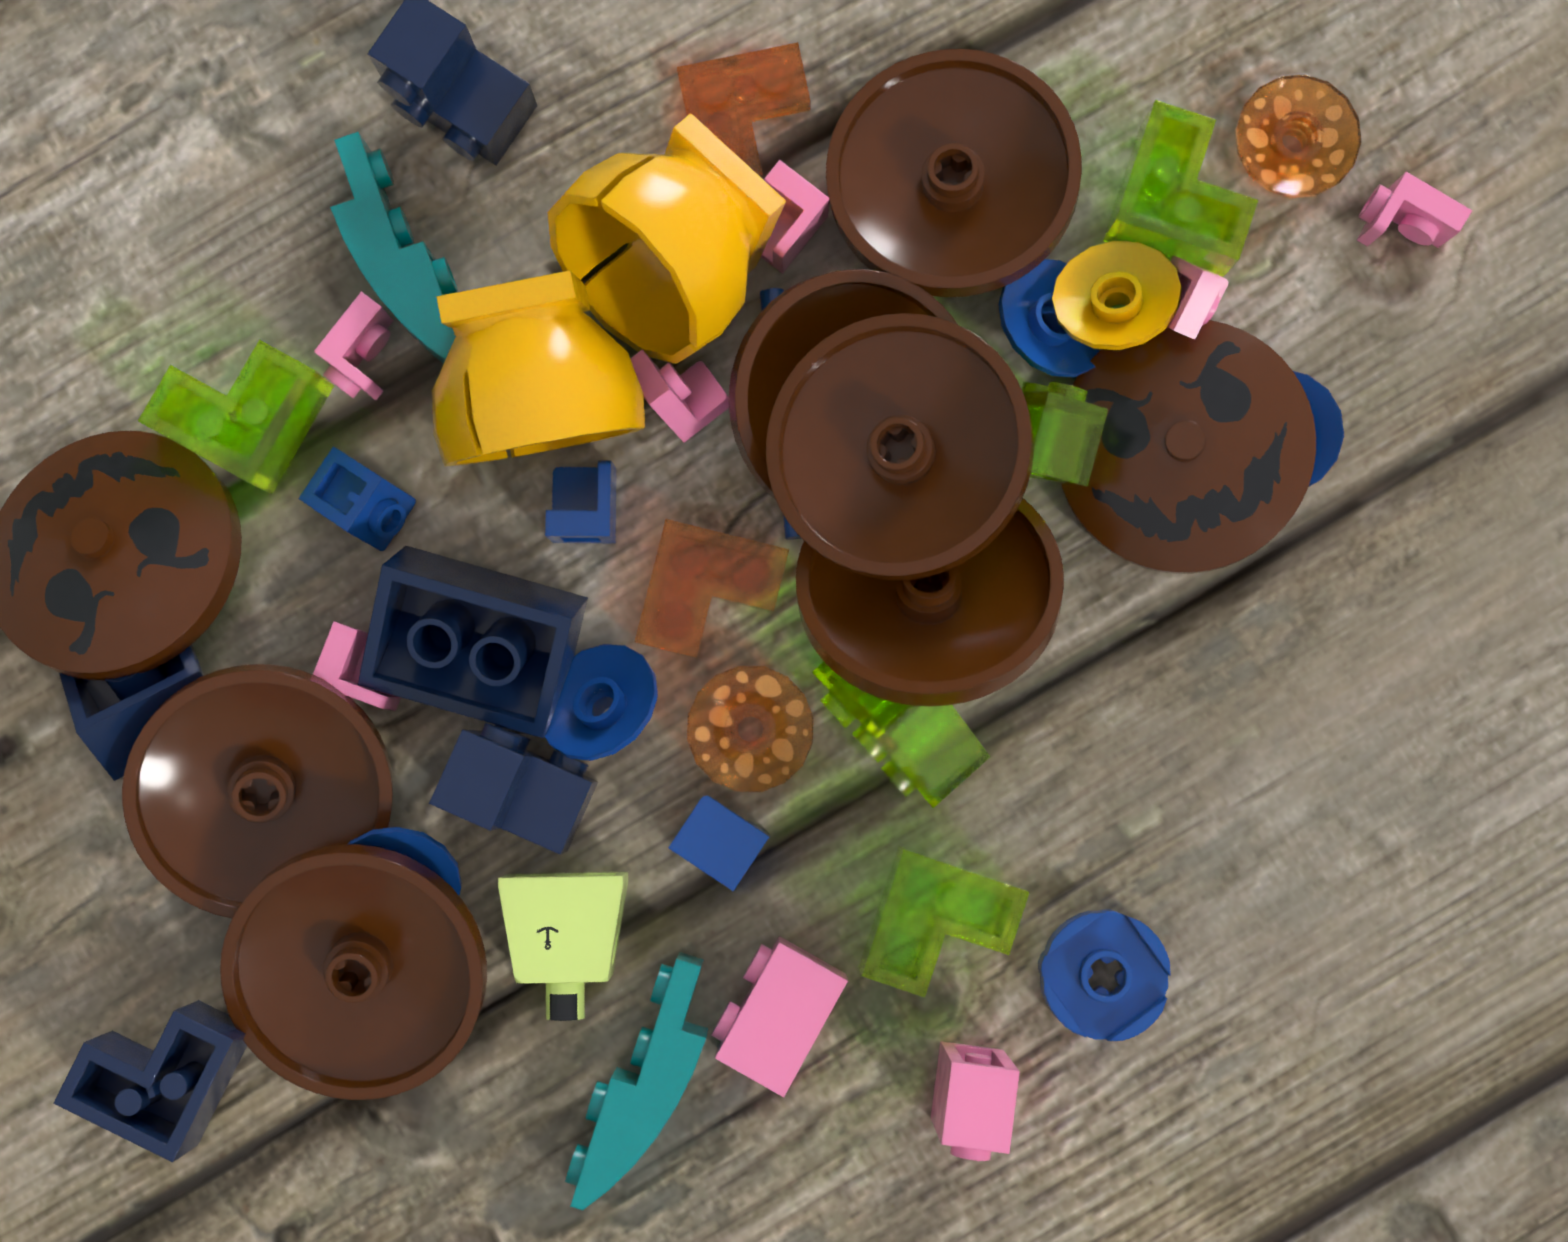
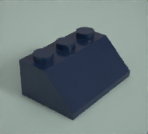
(471, 640)

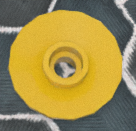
(1111, 276)

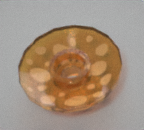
(1314, 115)
(716, 720)

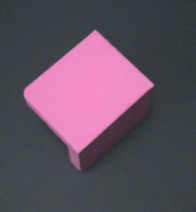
(800, 218)
(341, 666)

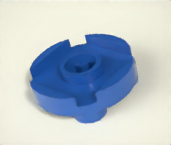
(1141, 980)

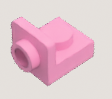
(1418, 209)
(1198, 298)
(355, 337)
(683, 400)

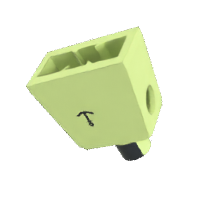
(563, 932)

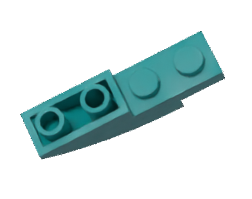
(377, 236)
(635, 1105)

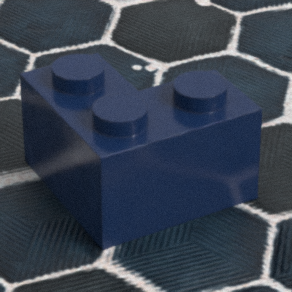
(443, 79)
(510, 788)
(162, 1094)

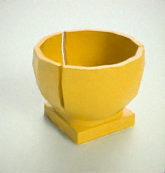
(691, 236)
(529, 373)

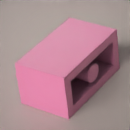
(779, 1015)
(974, 1100)

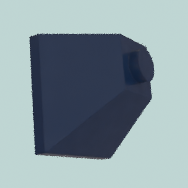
(115, 710)

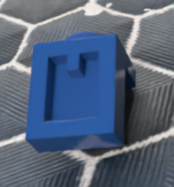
(357, 499)

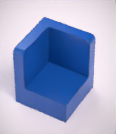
(583, 505)
(719, 842)

